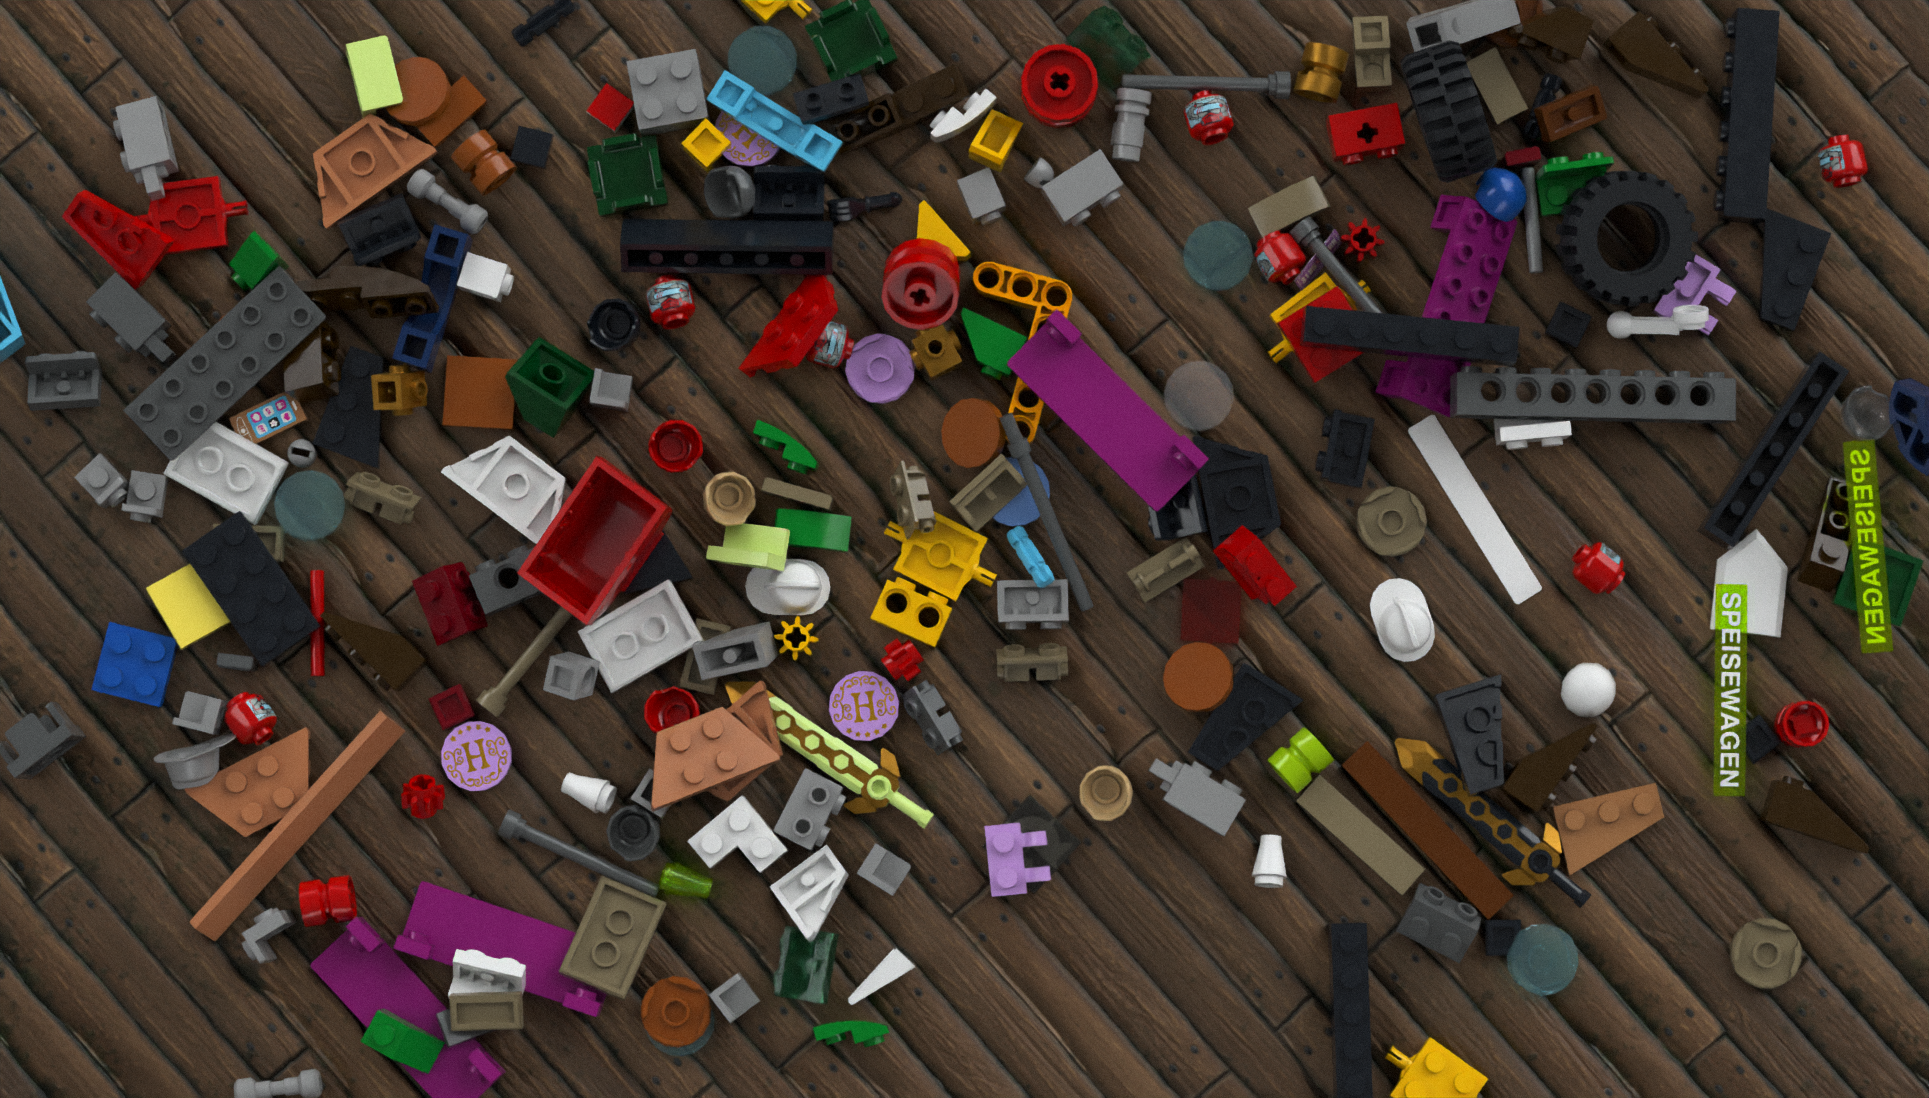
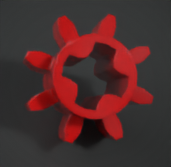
(1370, 235)
(902, 659)
(422, 796)

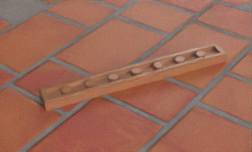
(297, 826)

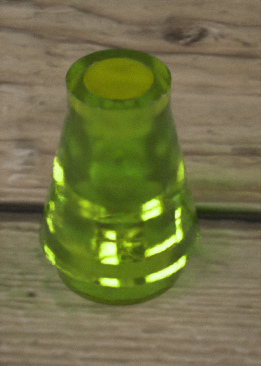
(683, 881)

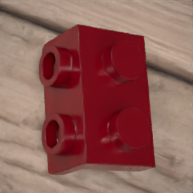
(449, 603)

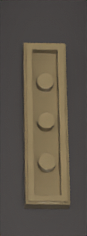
(1360, 835)

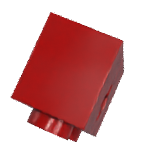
(1380, 120)

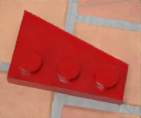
(118, 237)

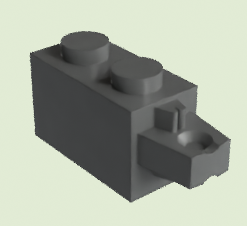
(132, 317)

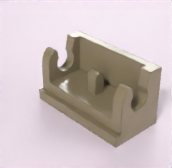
(988, 493)

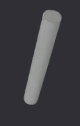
(1532, 221)

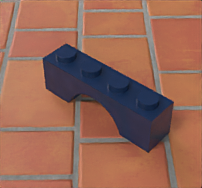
(443, 263)

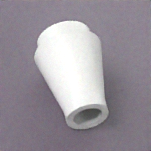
(591, 792)
(1269, 864)

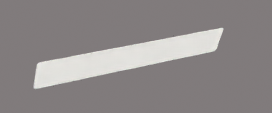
(1475, 509)

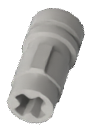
(1129, 128)

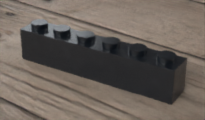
(1748, 115)
(727, 246)
(1409, 336)
(1772, 451)
(1350, 1010)

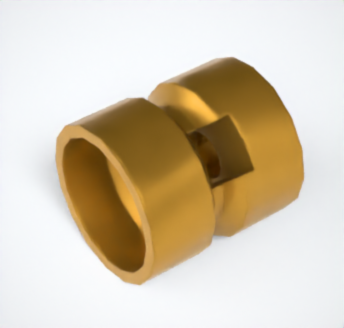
(1321, 72)

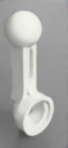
(1685, 317)

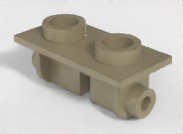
(907, 487)
(366, 490)
(1165, 569)
(1048, 659)

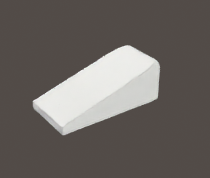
(890, 968)

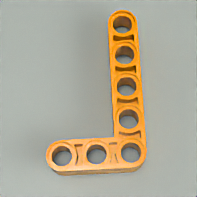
(1035, 301)

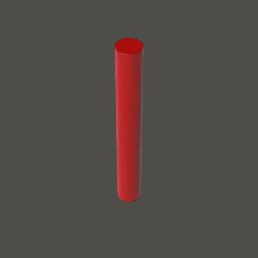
(317, 639)

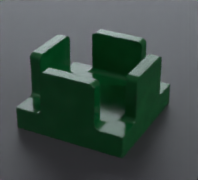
(851, 40)
(627, 174)
(1902, 575)

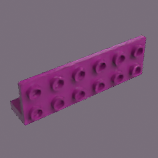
(1459, 293)
(1106, 412)
(453, 921)
(373, 977)

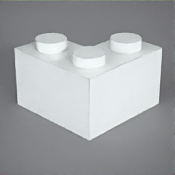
(742, 828)

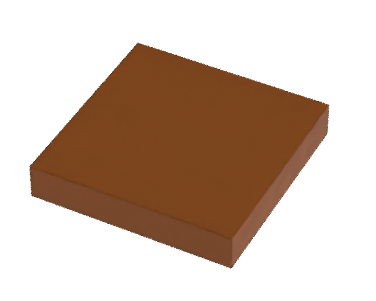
(478, 393)

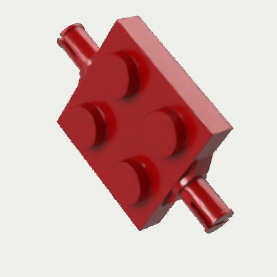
(193, 214)

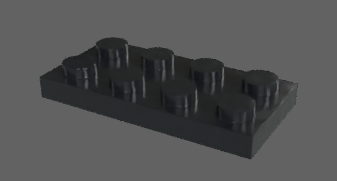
(251, 588)

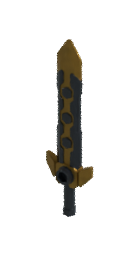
(1492, 822)

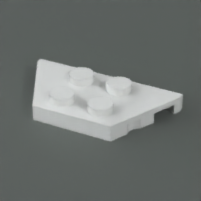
(512, 485)

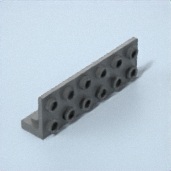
(225, 363)

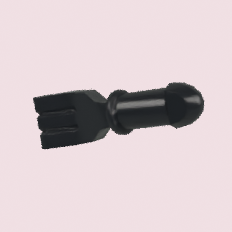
(851, 207)

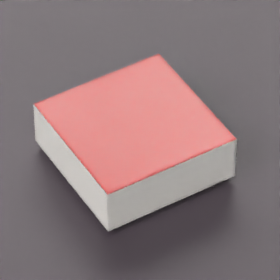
(610, 107)

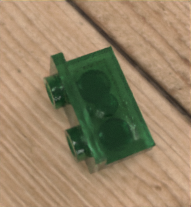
(1109, 45)
(805, 966)

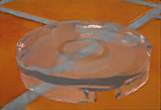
(1198, 396)

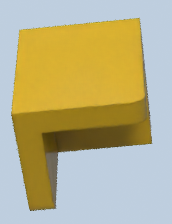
(705, 145)

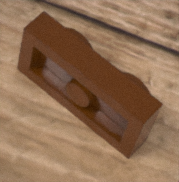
(1570, 113)

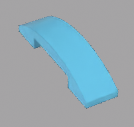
(773, 122)

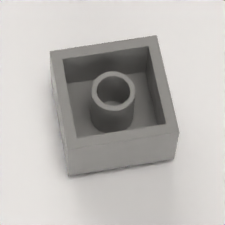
(668, 92)

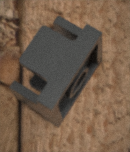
(39, 742)

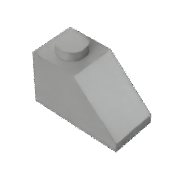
(736, 651)

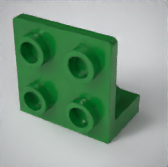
(1561, 178)

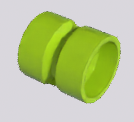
(1300, 760)

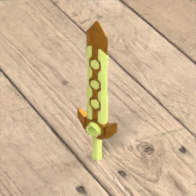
(840, 760)

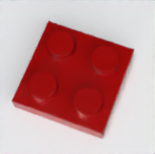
(1317, 361)

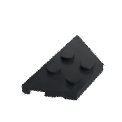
(1236, 492)

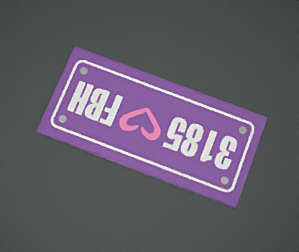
(1315, 265)

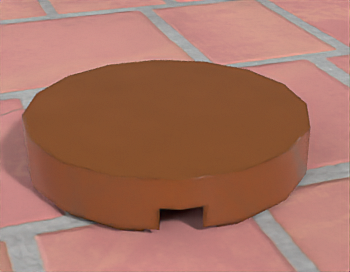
(423, 90)
(973, 433)
(1198, 677)
(676, 1011)

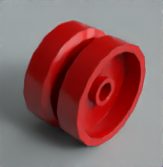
(1059, 65)
(921, 284)

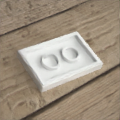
(229, 471)
(640, 636)

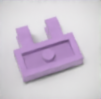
(1690, 291)
(1006, 859)

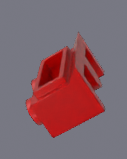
(1254, 567)

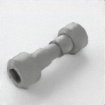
(471, 217)
(307, 1084)

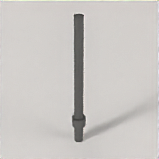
(1019, 449)

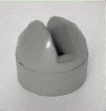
(1039, 173)
(301, 461)

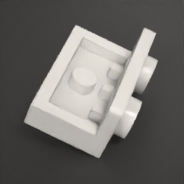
(1518, 433)
(480, 973)

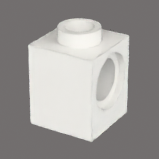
(485, 277)

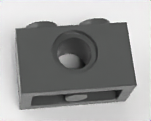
(488, 583)

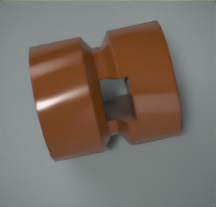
(480, 158)

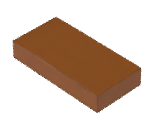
(462, 106)

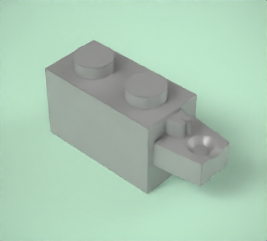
(146, 143)
(1198, 795)

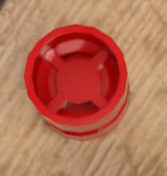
(1801, 724)
(328, 900)

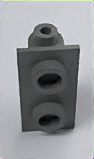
(938, 732)

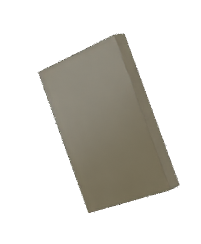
(612, 938)

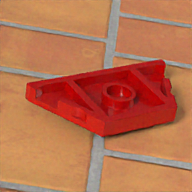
(794, 328)

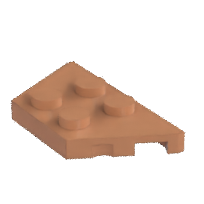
(364, 165)
(756, 714)
(704, 756)
(259, 786)

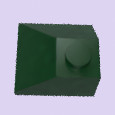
(548, 385)

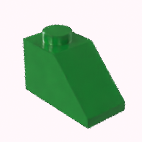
(255, 262)
(991, 343)
(402, 1041)

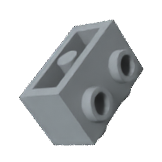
(1082, 189)
(809, 810)

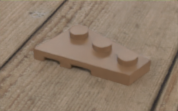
(1603, 822)

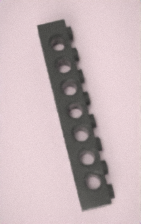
(1717, 392)

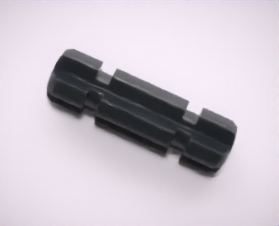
(542, 21)
(1549, 86)

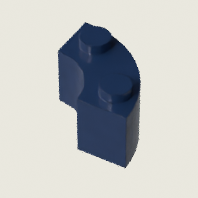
(1911, 421)

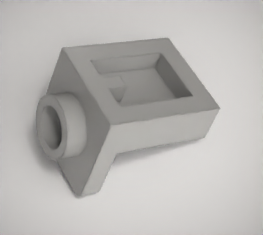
(103, 482)
(145, 496)

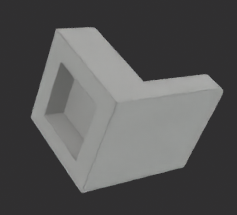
(611, 390)
(201, 713)
(884, 869)
(734, 997)

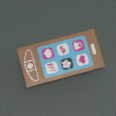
(269, 418)

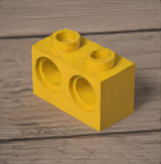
(908, 620)

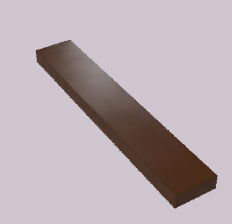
(1427, 830)

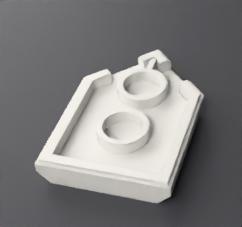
(1764, 573)

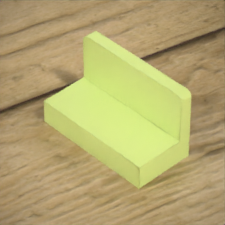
(374, 74)
(752, 547)

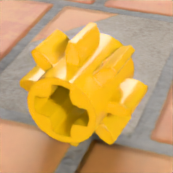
(789, 630)

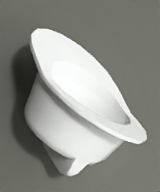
(795, 591)
(1402, 620)

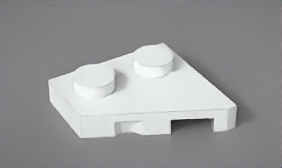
(811, 890)

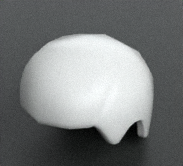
(1588, 689)

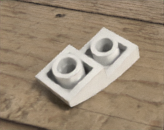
(953, 122)

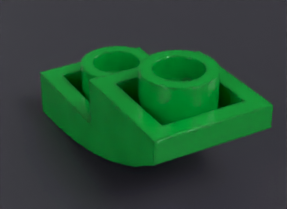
(798, 457)
(815, 529)
(862, 1030)

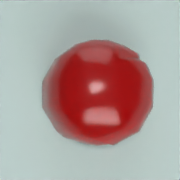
(675, 446)
(669, 708)

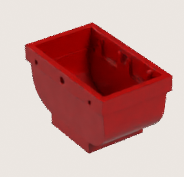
(596, 542)

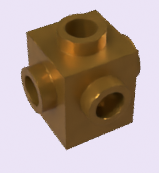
(936, 364)
(399, 390)

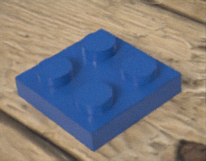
(135, 664)

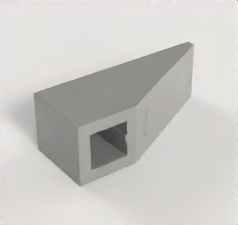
(1461, 22)

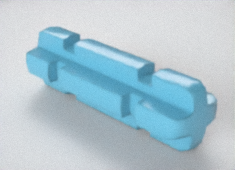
(1030, 557)

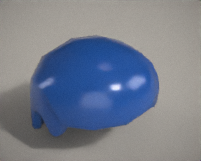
(1501, 193)

